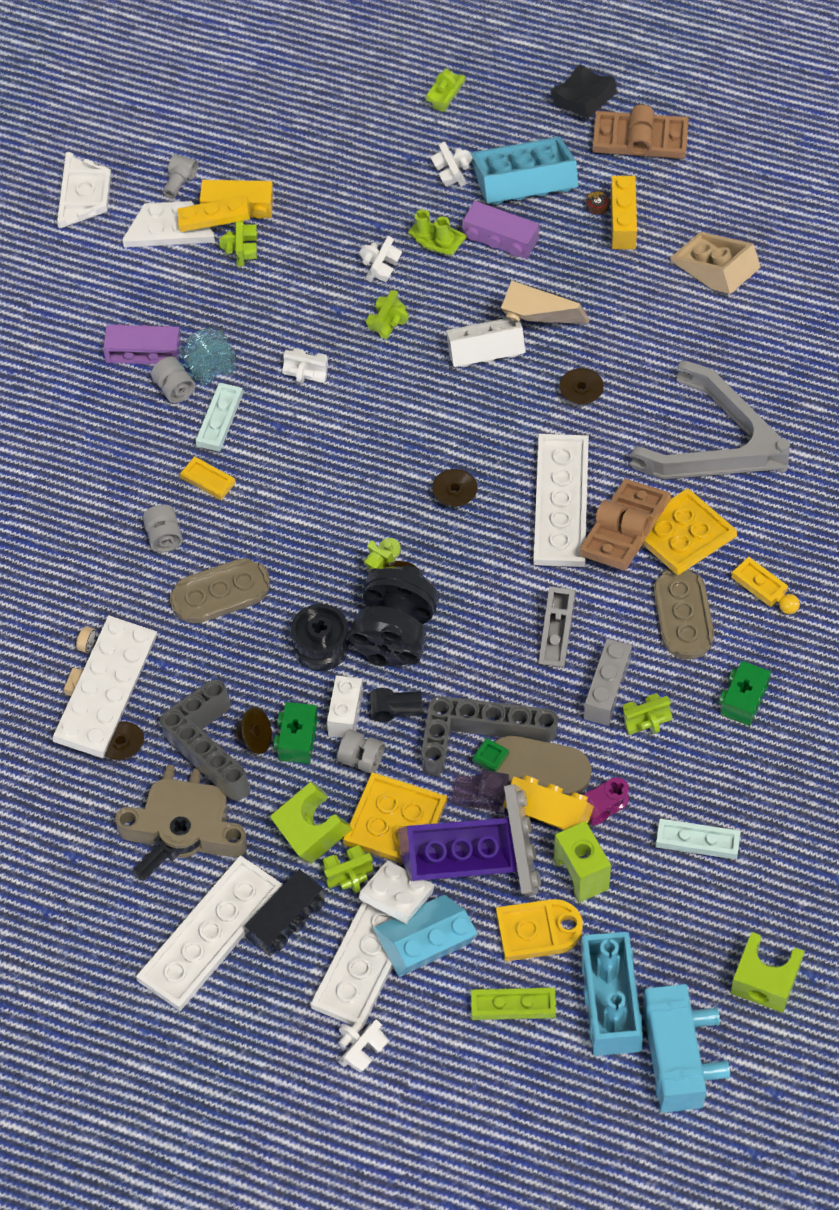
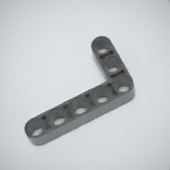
(480, 724)
(184, 731)

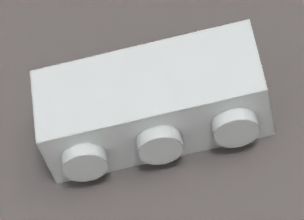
(485, 342)

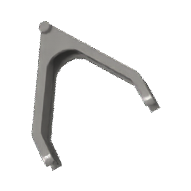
(761, 453)

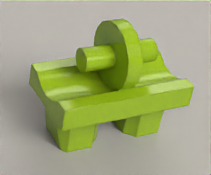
(445, 89)
(237, 242)
(390, 314)
(379, 557)
(647, 715)
(348, 873)

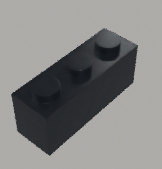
(285, 913)

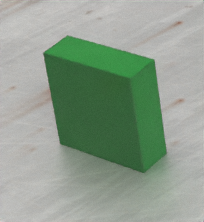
(490, 755)

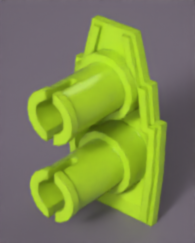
(436, 236)

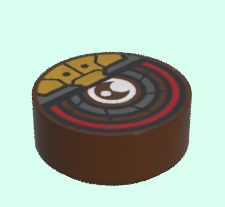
(597, 202)

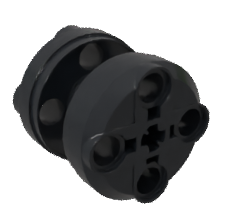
(396, 609)

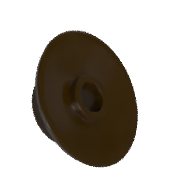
(581, 379)
(458, 480)
(255, 730)
(125, 742)

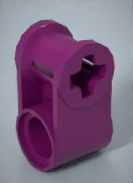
(607, 799)

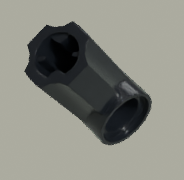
(387, 704)

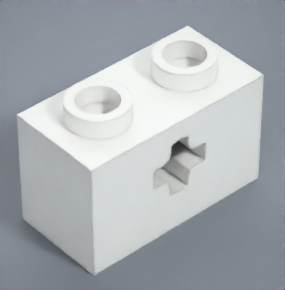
(344, 706)

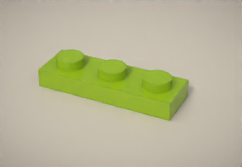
(513, 1003)

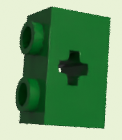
(744, 706)
(296, 746)

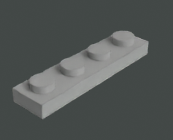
(524, 851)

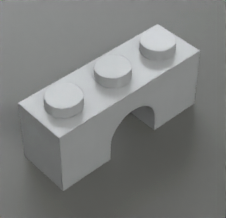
(606, 682)

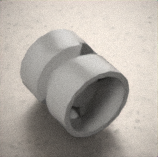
(173, 379)
(162, 528)
(352, 749)

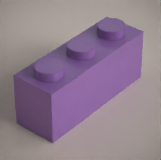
(501, 229)
(141, 343)

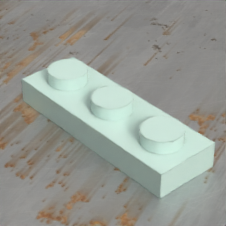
(219, 417)
(698, 839)

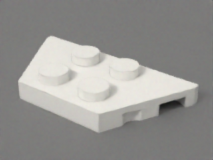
(83, 191)
(159, 225)

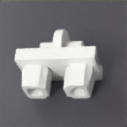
(460, 160)
(379, 269)
(305, 366)
(354, 1055)

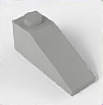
(557, 626)

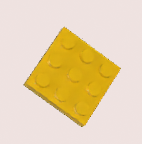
(687, 532)
(388, 807)

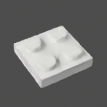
(395, 892)

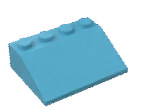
(525, 170)

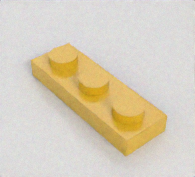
(213, 213)

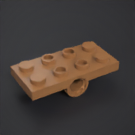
(640, 133)
(624, 524)

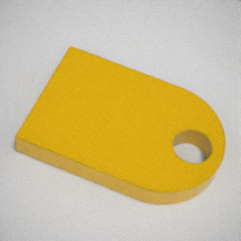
(536, 929)

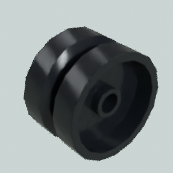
(320, 637)

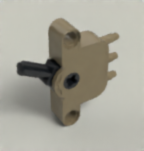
(181, 822)

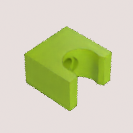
(297, 824)
(588, 874)
(764, 983)

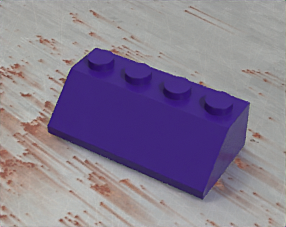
(457, 849)

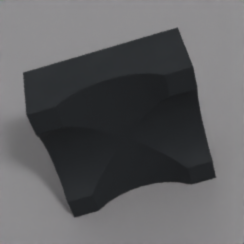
(584, 92)

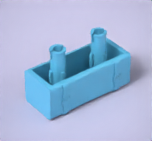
(611, 993)
(675, 1049)

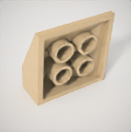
(536, 305)

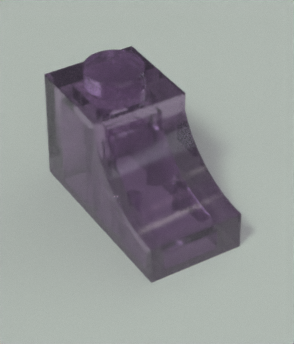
(481, 791)

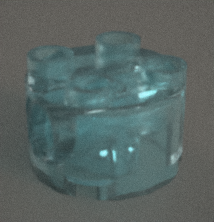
(208, 355)

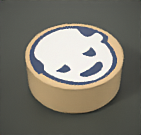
(86, 639)

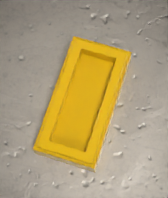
(207, 478)

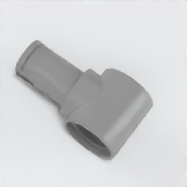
(179, 170)

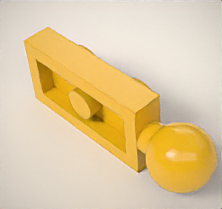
(765, 586)

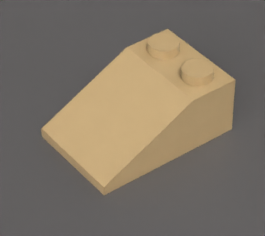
(718, 261)

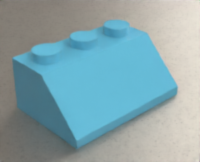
(430, 934)

